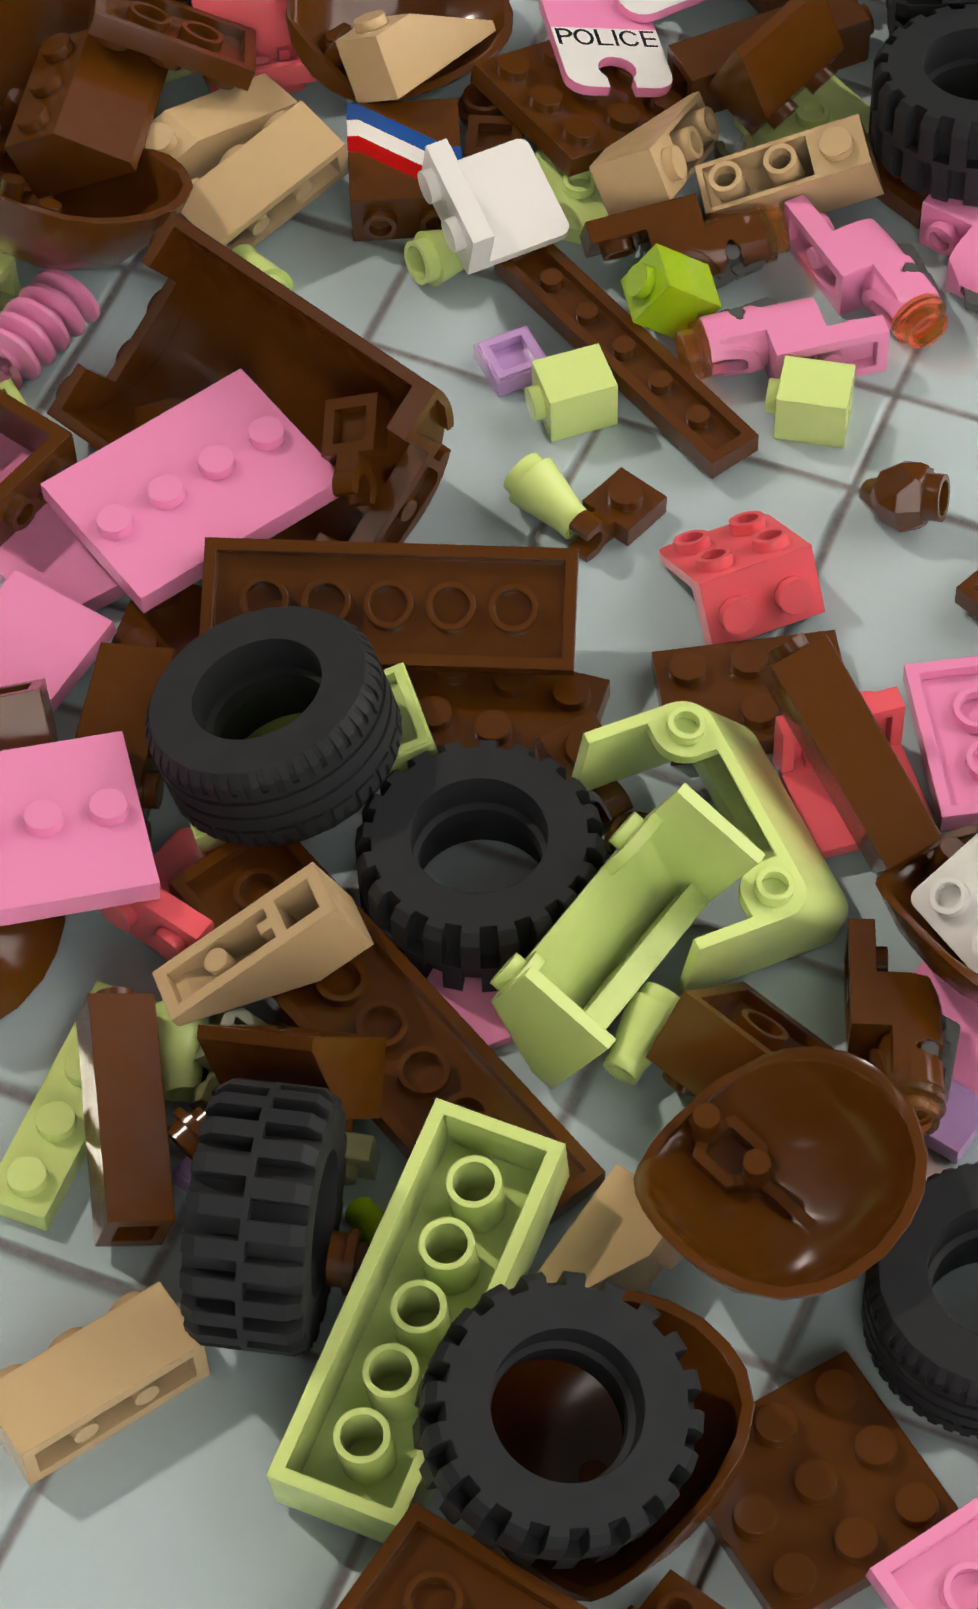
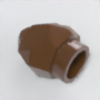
(907, 495)

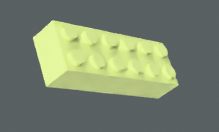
(453, 1229)

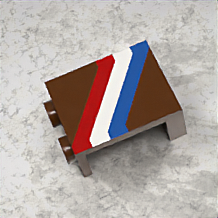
(384, 160)

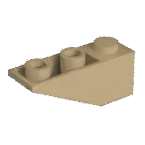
(656, 157)
(825, 163)

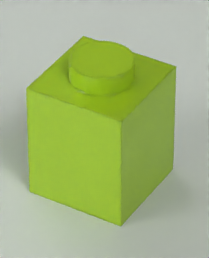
(669, 291)

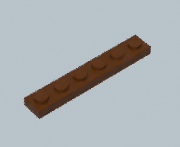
(640, 364)

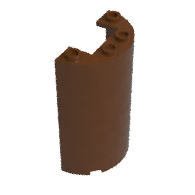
(231, 316)

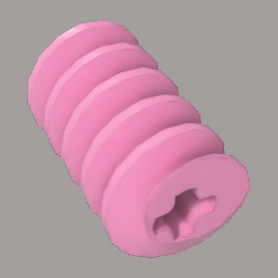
(42, 322)

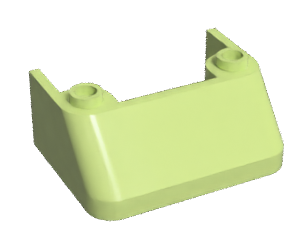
(790, 894)
(618, 932)

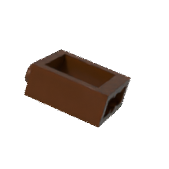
(52, 453)

